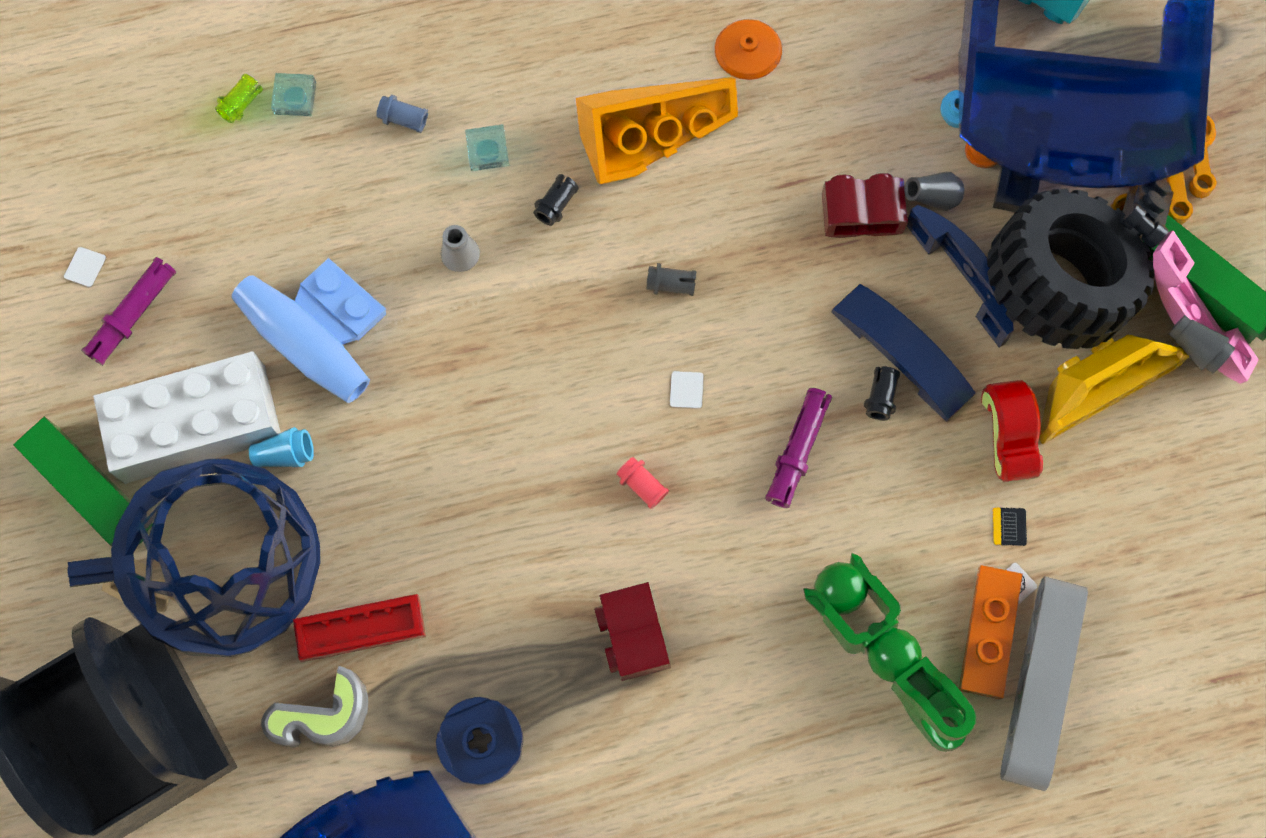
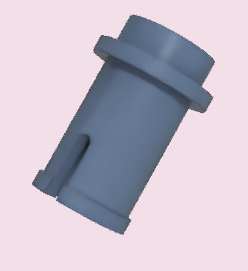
(401, 113)

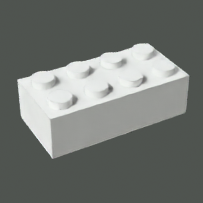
(186, 417)

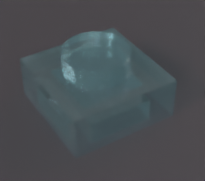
(293, 94)
(487, 147)

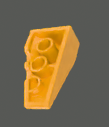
(642, 124)

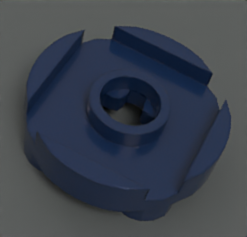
(458, 729)

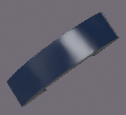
(936, 232)
(907, 348)

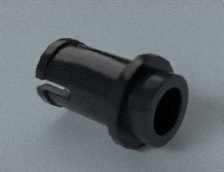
(555, 200)
(882, 393)

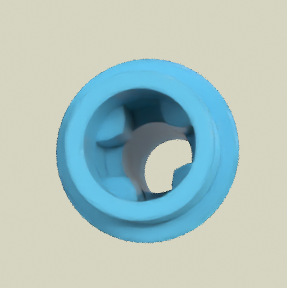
(285, 449)

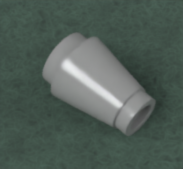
(458, 249)

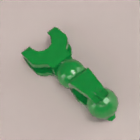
(892, 652)

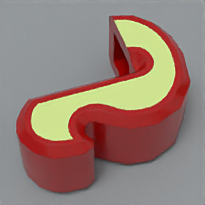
(1014, 430)

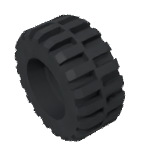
(1046, 296)

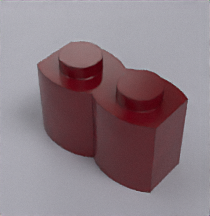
(864, 206)
(633, 631)

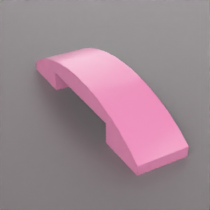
(1179, 298)

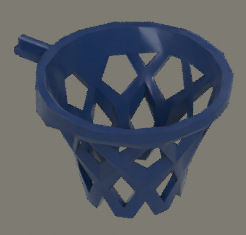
(139, 591)

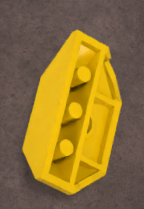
(1104, 379)

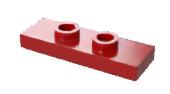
(359, 628)

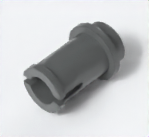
(671, 280)

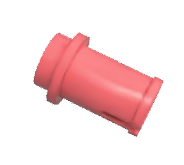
(642, 482)

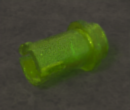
(238, 99)

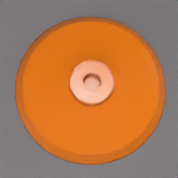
(748, 49)

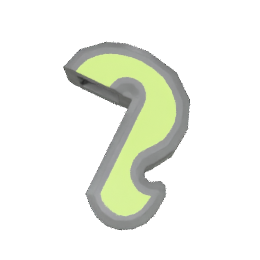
(321, 725)

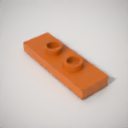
(990, 632)

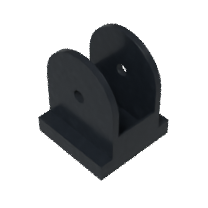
(106, 735)

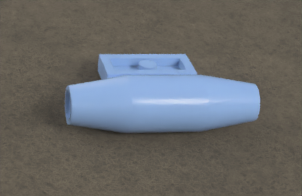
(316, 325)

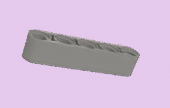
(1044, 684)

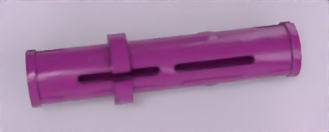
(128, 311)
(795, 456)

